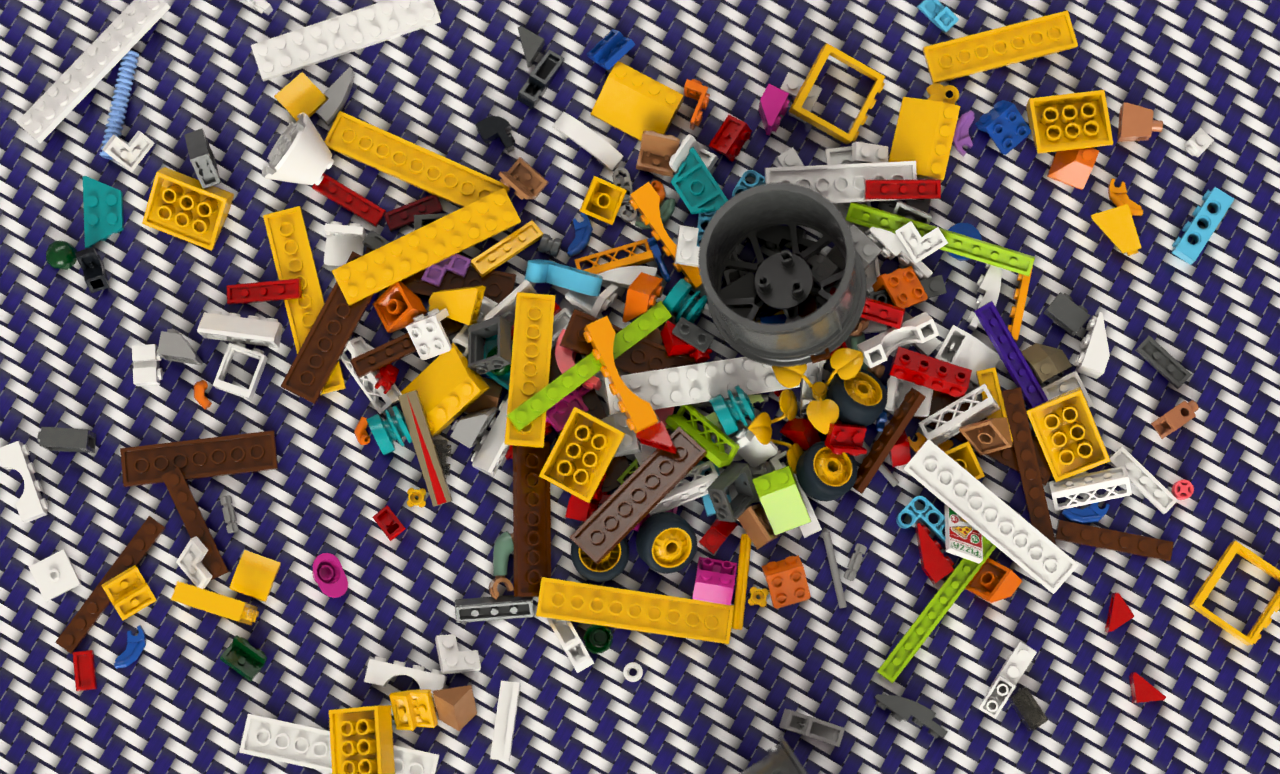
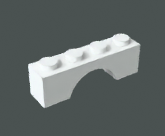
(915, 330)
(31, 504)
(381, 673)

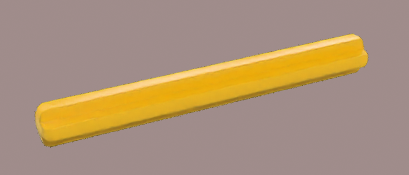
(741, 582)

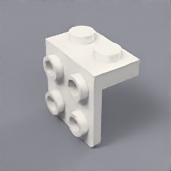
(687, 143)
(342, 241)
(593, 304)
(429, 334)
(899, 388)
(751, 449)

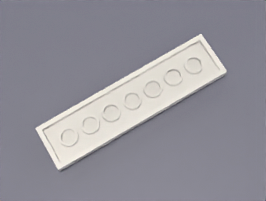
(842, 181)

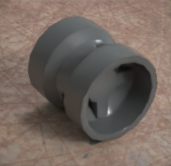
(548, 244)

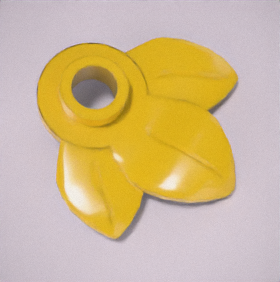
(938, 93)

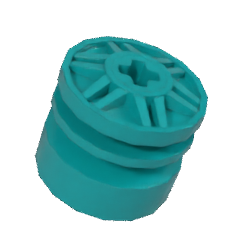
(683, 303)
(733, 409)
(389, 430)

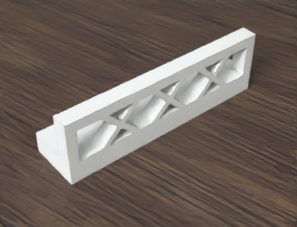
(357, 347)
(970, 416)
(1089, 484)
(689, 491)
(505, 721)

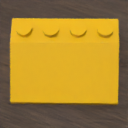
(636, 102)
(1069, 121)
(925, 136)
(186, 209)
(447, 389)
(1068, 434)
(582, 454)
(362, 740)

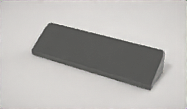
(490, 609)

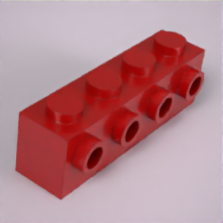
(930, 372)

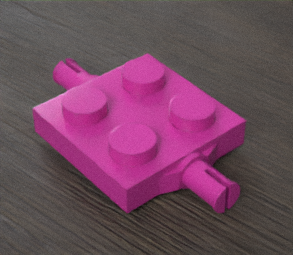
(560, 412)

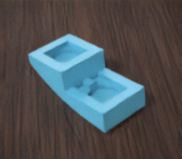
(938, 14)

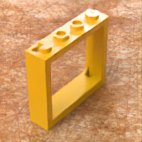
(796, 107)
(215, 603)
(1265, 617)

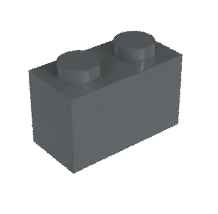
(1067, 313)

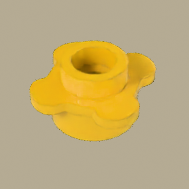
(411, 496)
(762, 600)

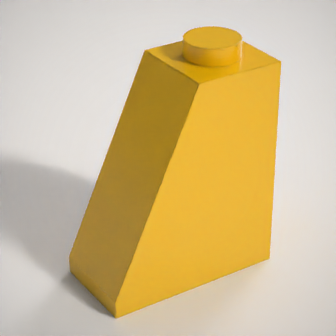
(1119, 228)
(461, 303)

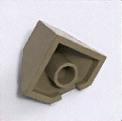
(1045, 361)

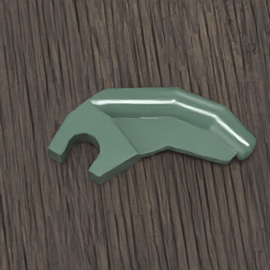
(666, 211)

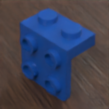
(1004, 126)

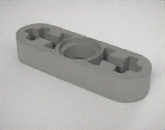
(627, 180)

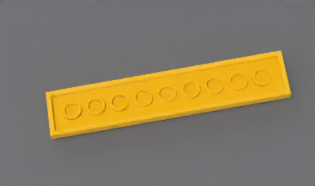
(409, 161)
(426, 246)
(294, 261)
(634, 610)

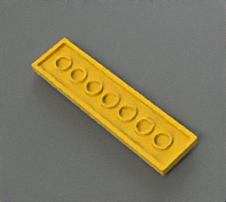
(1000, 47)
(530, 363)

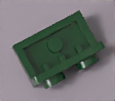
(244, 658)

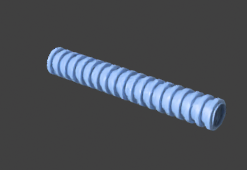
(120, 98)

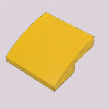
(301, 96)
(255, 575)
(128, 592)
(413, 709)

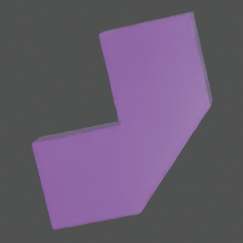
(456, 264)

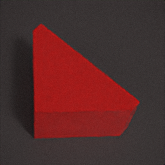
(672, 343)
(801, 432)
(657, 437)
(900, 452)
(1118, 613)
(1142, 690)

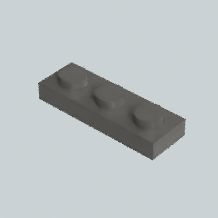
(1163, 362)

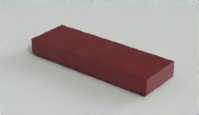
(405, 214)

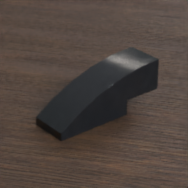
(540, 79)

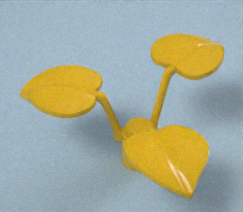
(821, 413)
(762, 426)

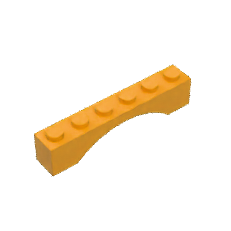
(647, 202)
(638, 411)

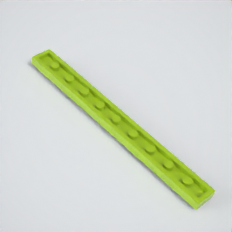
(957, 243)
(587, 367)
(932, 614)

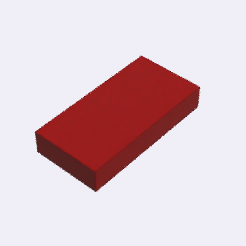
(84, 670)

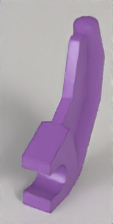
(961, 135)

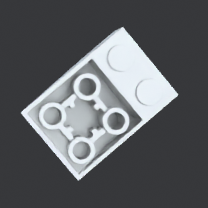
(1095, 349)
(967, 352)

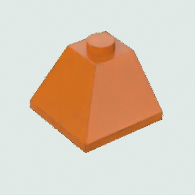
(1073, 166)
(398, 307)
(994, 582)

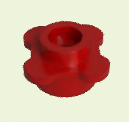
(699, 356)

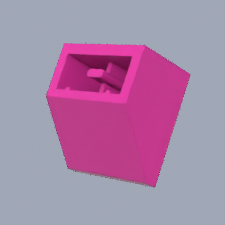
(771, 106)
(714, 581)

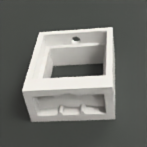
(219, 382)

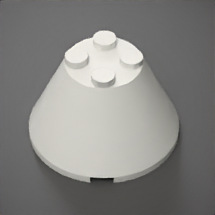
(299, 154)

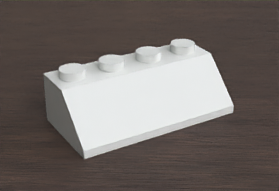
(239, 329)
(493, 447)

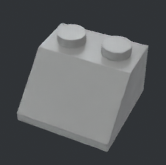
(864, 246)
(176, 348)
(471, 428)
(629, 443)

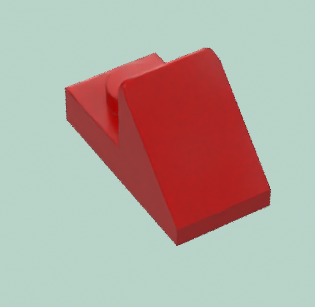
(389, 523)
(717, 535)

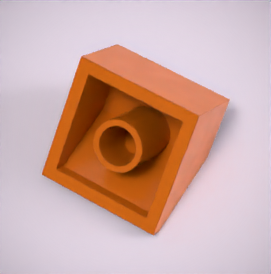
(642, 295)

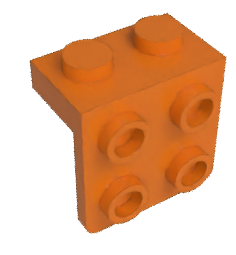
(698, 92)
(902, 287)
(786, 581)

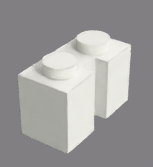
(146, 365)

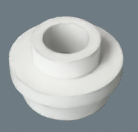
(633, 678)

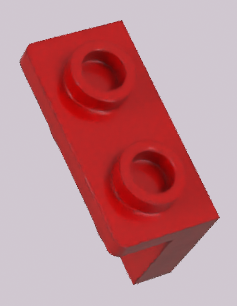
(731, 137)
(846, 439)

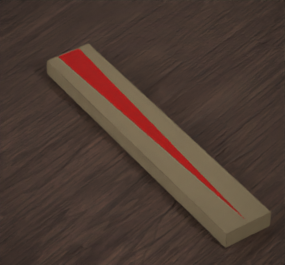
(425, 448)

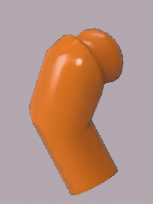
(659, 188)
(199, 394)
(361, 433)

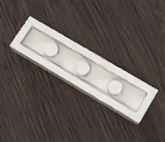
(1144, 480)

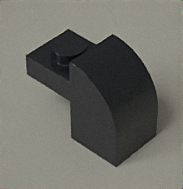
(495, 127)
(93, 269)

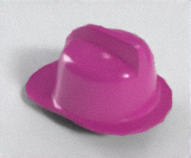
(330, 575)

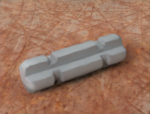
(229, 514)
(855, 562)

